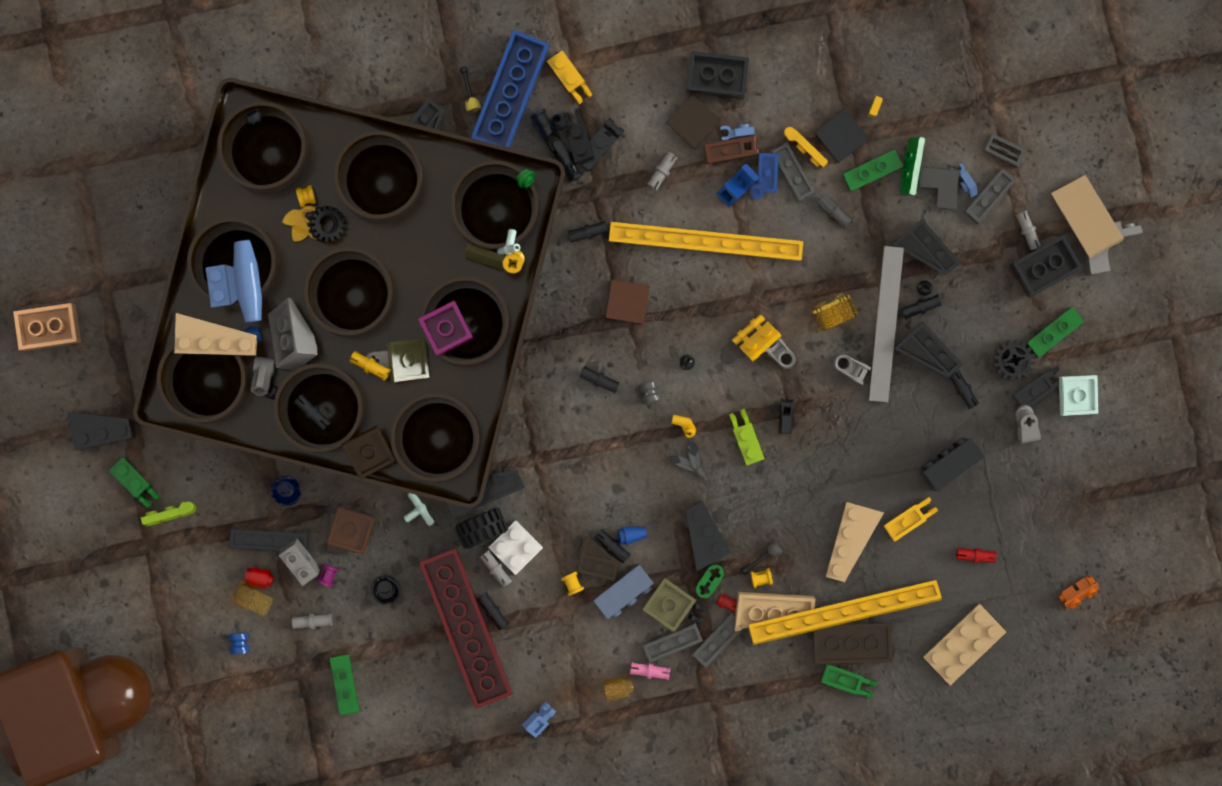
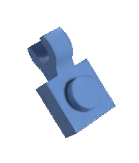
(742, 131)
(967, 183)
(538, 722)

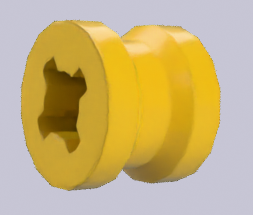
(306, 196)
(516, 257)

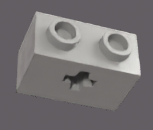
(299, 561)

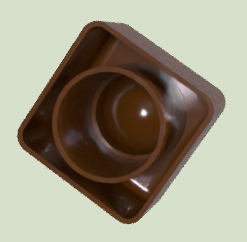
(68, 712)

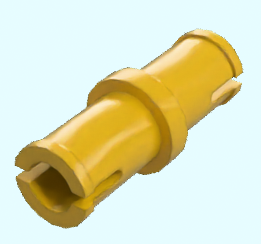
(370, 365)

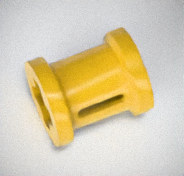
(761, 578)
(572, 583)

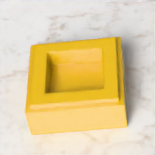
(875, 107)

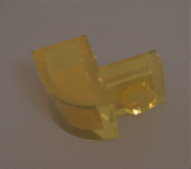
(252, 599)

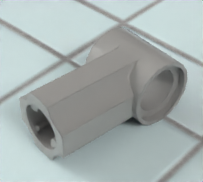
(263, 371)

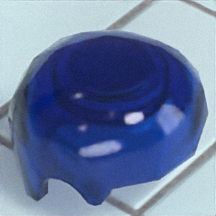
(285, 491)

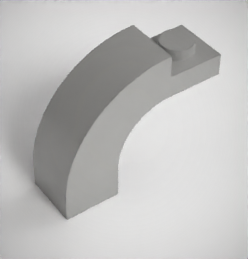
(1100, 262)

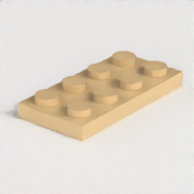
(964, 644)

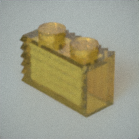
(835, 312)
(618, 688)

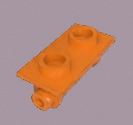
(1086, 589)

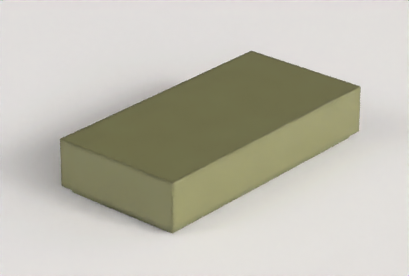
(484, 256)

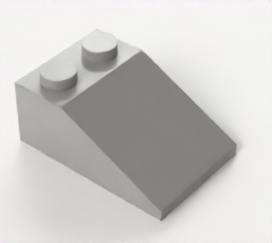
(291, 337)

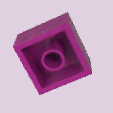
(445, 328)

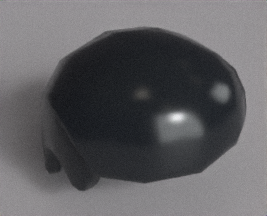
(385, 589)

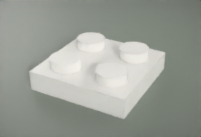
(515, 547)

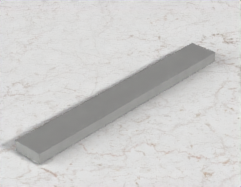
(886, 323)

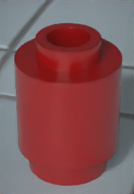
(258, 578)

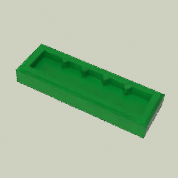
(912, 166)
(872, 170)
(1055, 332)
(344, 684)

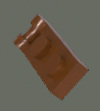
(731, 149)

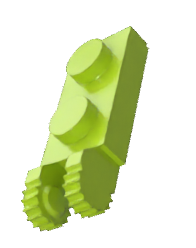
(747, 439)
(168, 514)

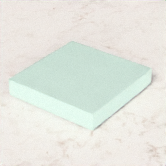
(1078, 395)

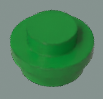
(525, 178)

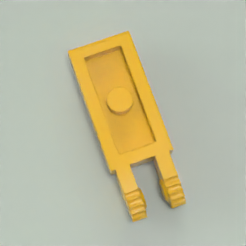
(568, 75)
(804, 146)
(908, 520)

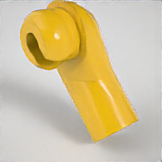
(686, 424)

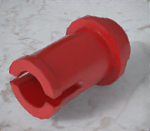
(726, 602)

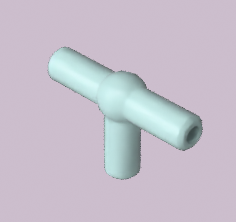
(510, 247)
(420, 509)

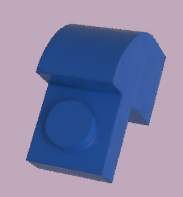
(737, 185)

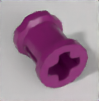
(327, 575)

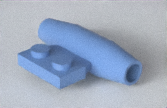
(237, 283)

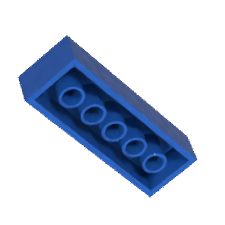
(511, 90)

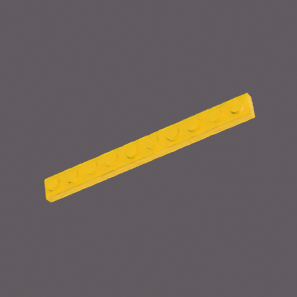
(706, 241)
(844, 612)

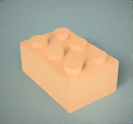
(47, 327)

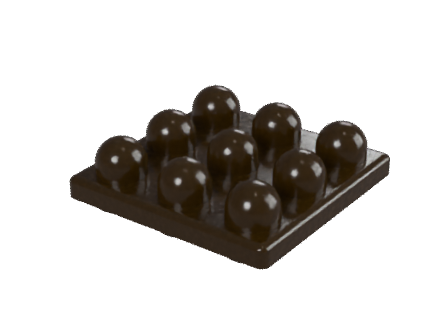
(409, 213)

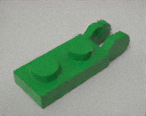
(133, 481)
(846, 680)

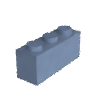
(624, 592)

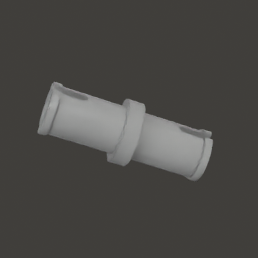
(662, 171)
(1028, 230)
(495, 569)
(312, 621)

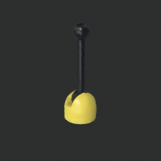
(472, 104)

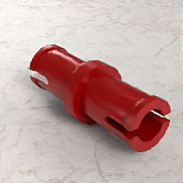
(976, 555)

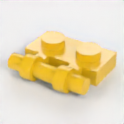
(759, 341)

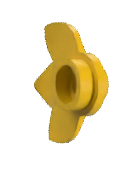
(298, 220)

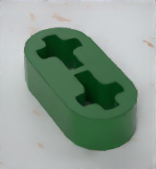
(713, 584)

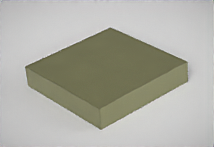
(407, 360)
(669, 604)

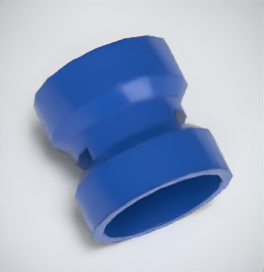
(238, 643)

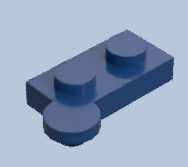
(767, 175)

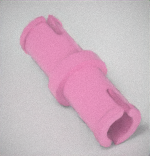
(650, 671)

